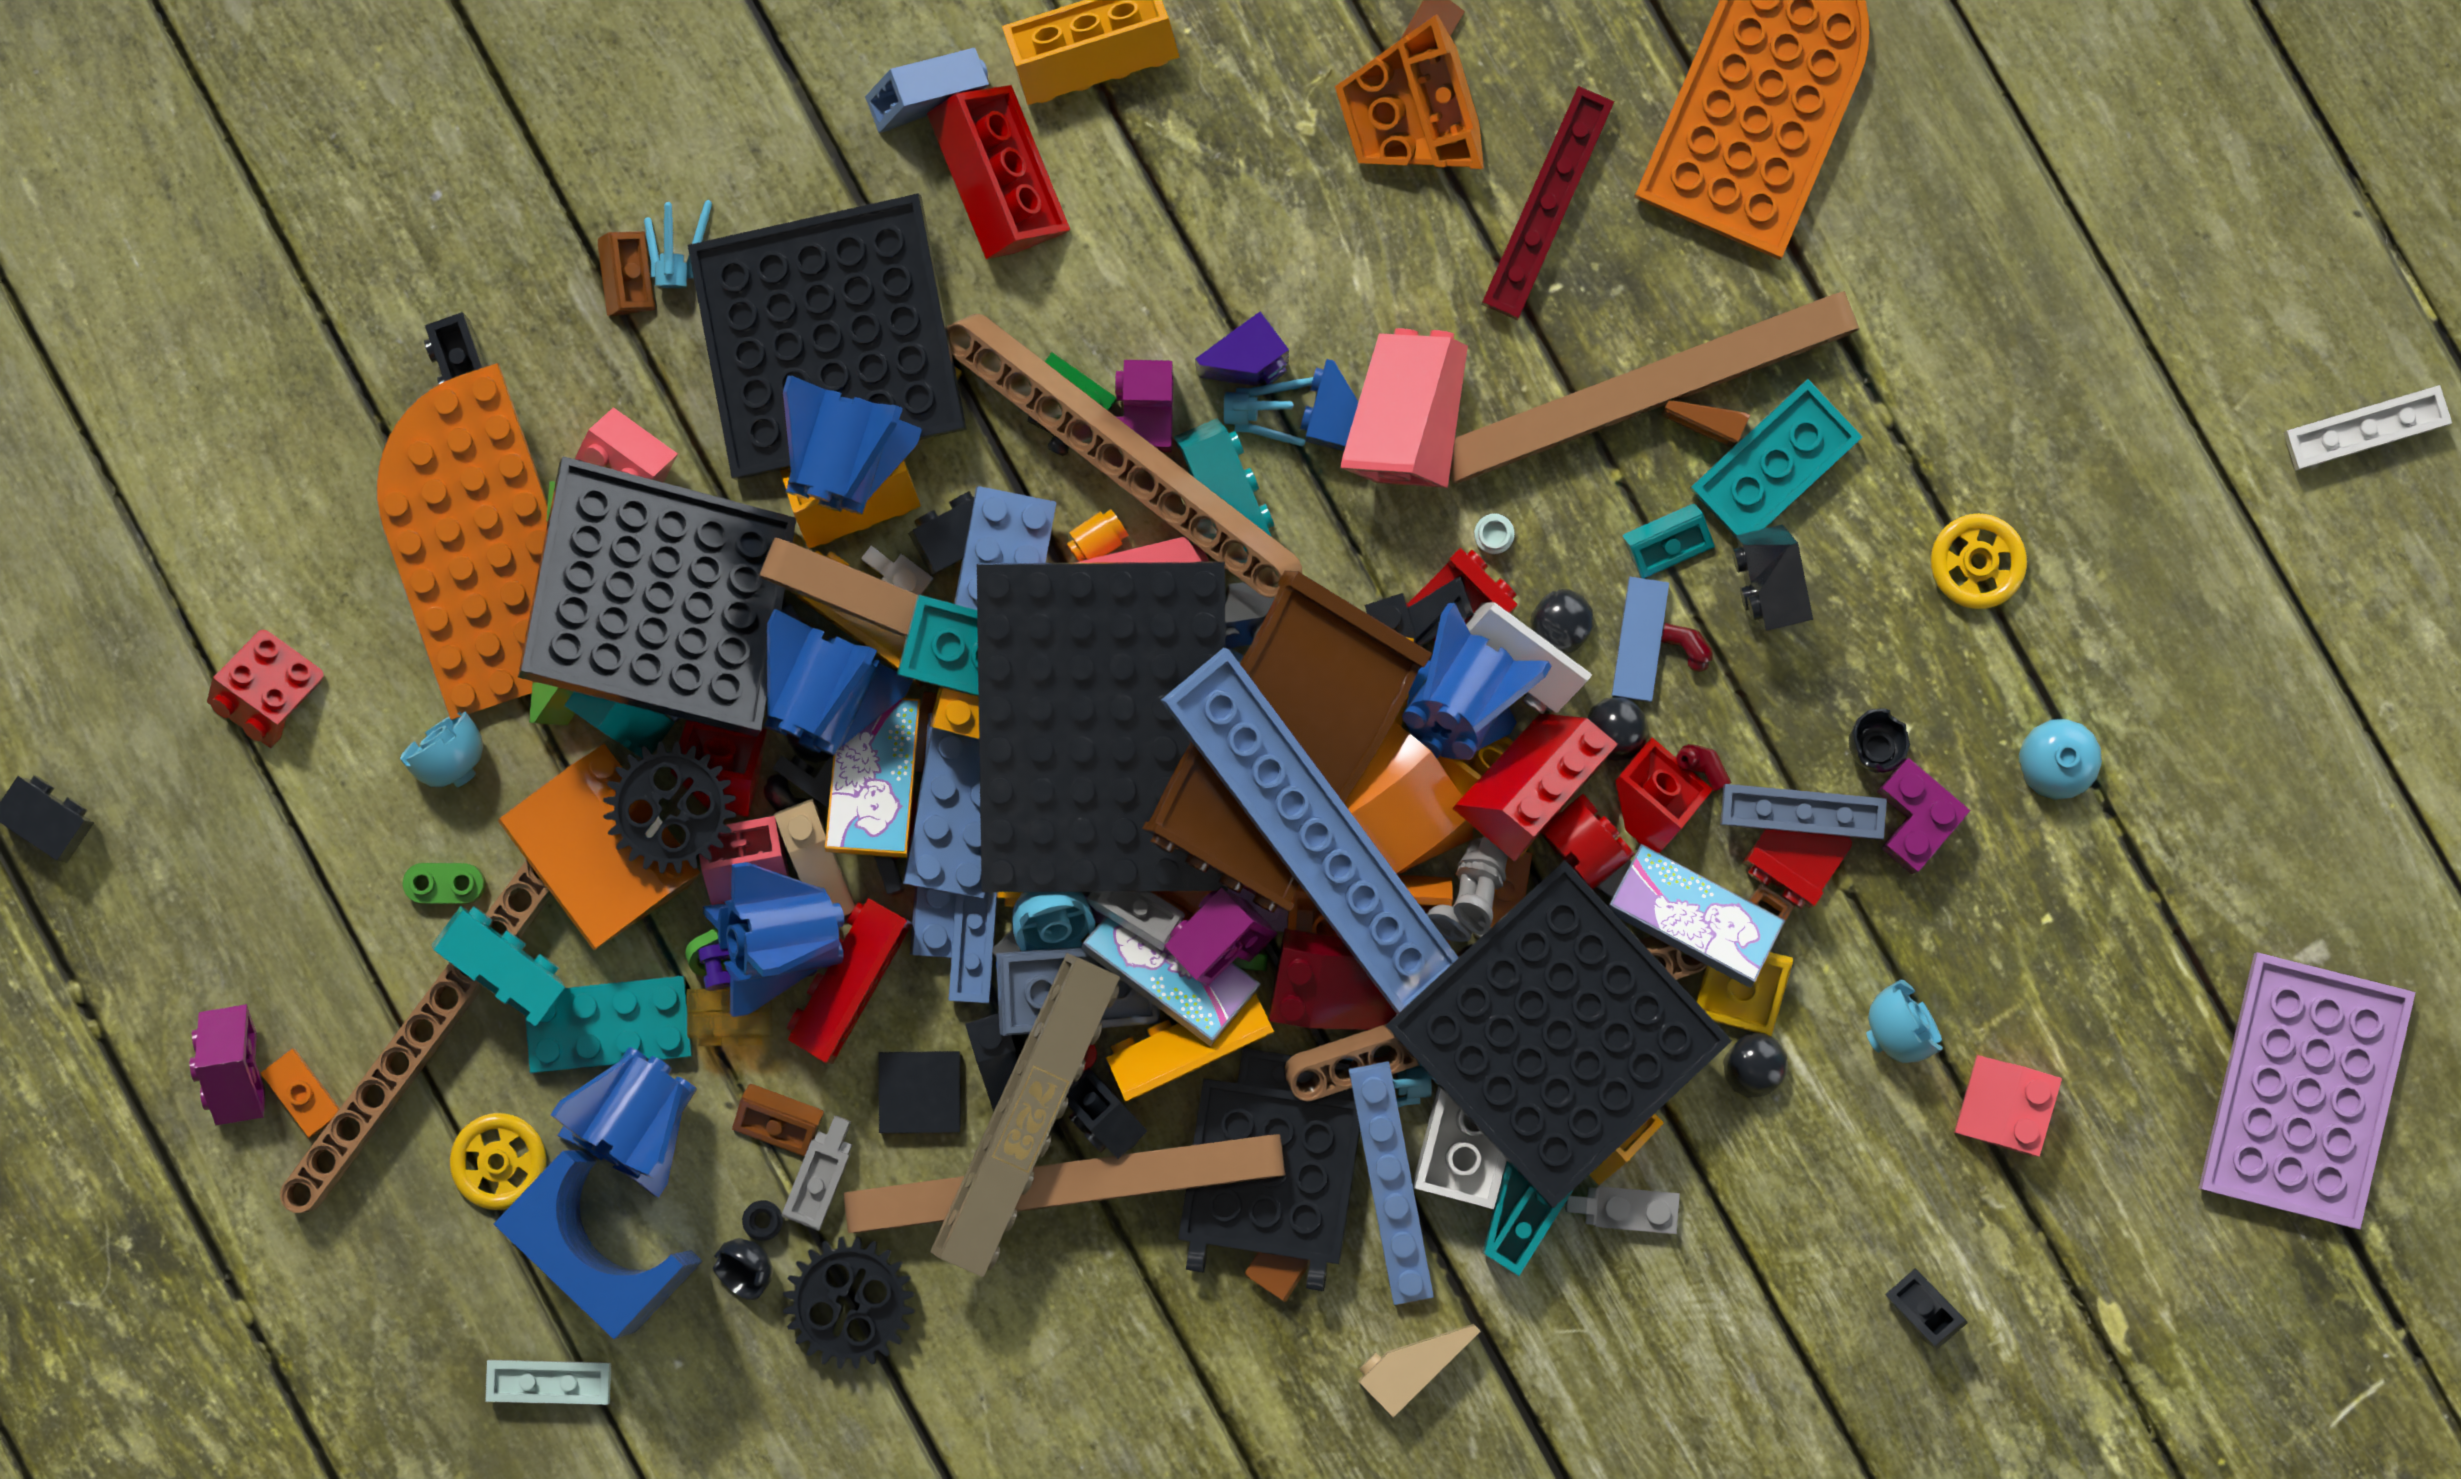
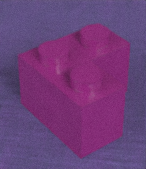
(1147, 399)
(1929, 814)
(1218, 934)
(227, 1065)

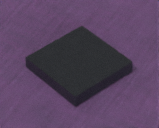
(919, 1092)

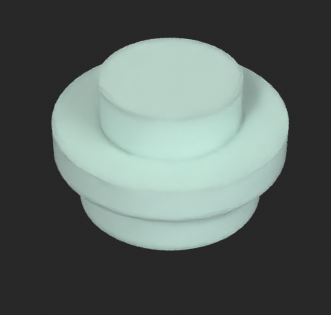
(1494, 534)

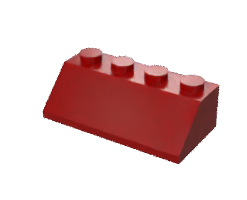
(998, 170)
(1534, 780)
(848, 987)

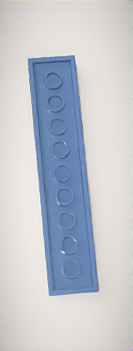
(947, 822)
(1310, 828)

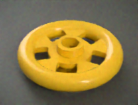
(1968, 593)
(471, 1140)

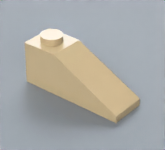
(805, 842)
(1408, 1369)

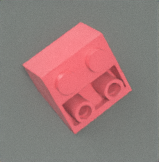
(626, 447)
(751, 842)

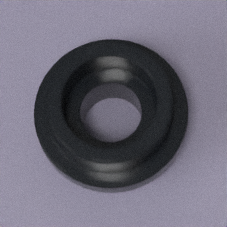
(749, 1220)

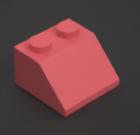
(2008, 1105)

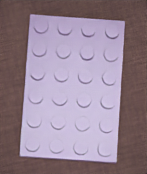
(2307, 1090)

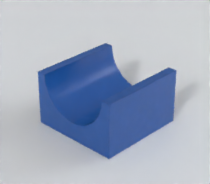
(551, 1234)

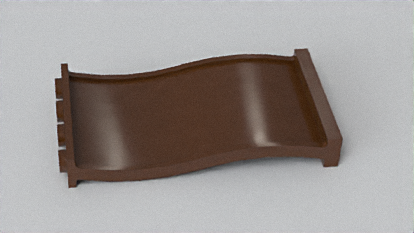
(1335, 687)

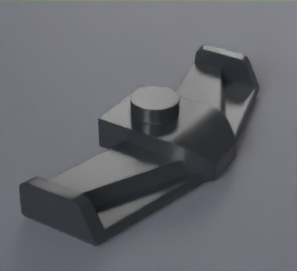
(1423, 617)

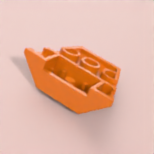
(1413, 104)
(1407, 803)

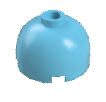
(446, 753)
(2060, 759)
(1051, 920)
(1902, 1025)

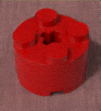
(1587, 842)

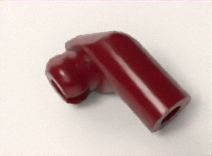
(1692, 642)
(1705, 761)

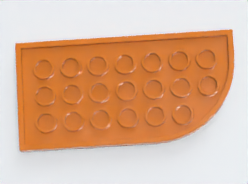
(1758, 117)
(466, 534)

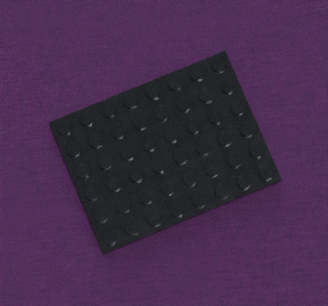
(1078, 721)

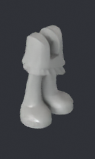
(1479, 875)

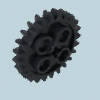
(699, 829)
(815, 1287)

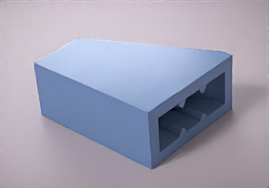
(919, 87)

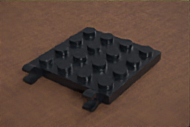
(1280, 1215)

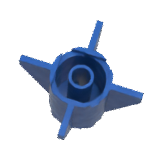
(841, 445)
(824, 687)
(1466, 691)
(774, 934)
(629, 1118)

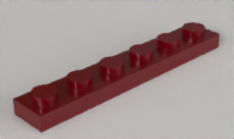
(1547, 203)

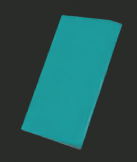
(1668, 540)

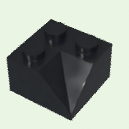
(1773, 577)

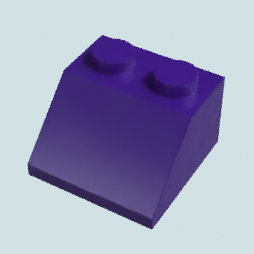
(1246, 355)

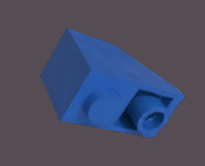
(1333, 411)

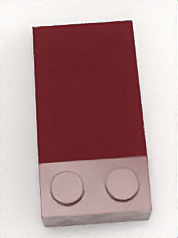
(1324, 986)

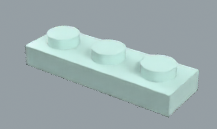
(548, 1382)

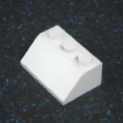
(1524, 644)
(1458, 1157)

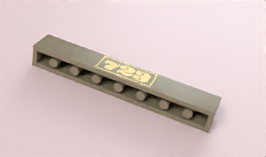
(1025, 1115)

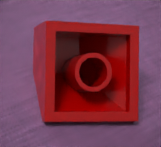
(735, 752)
(1658, 796)

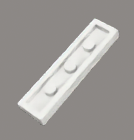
(2367, 427)

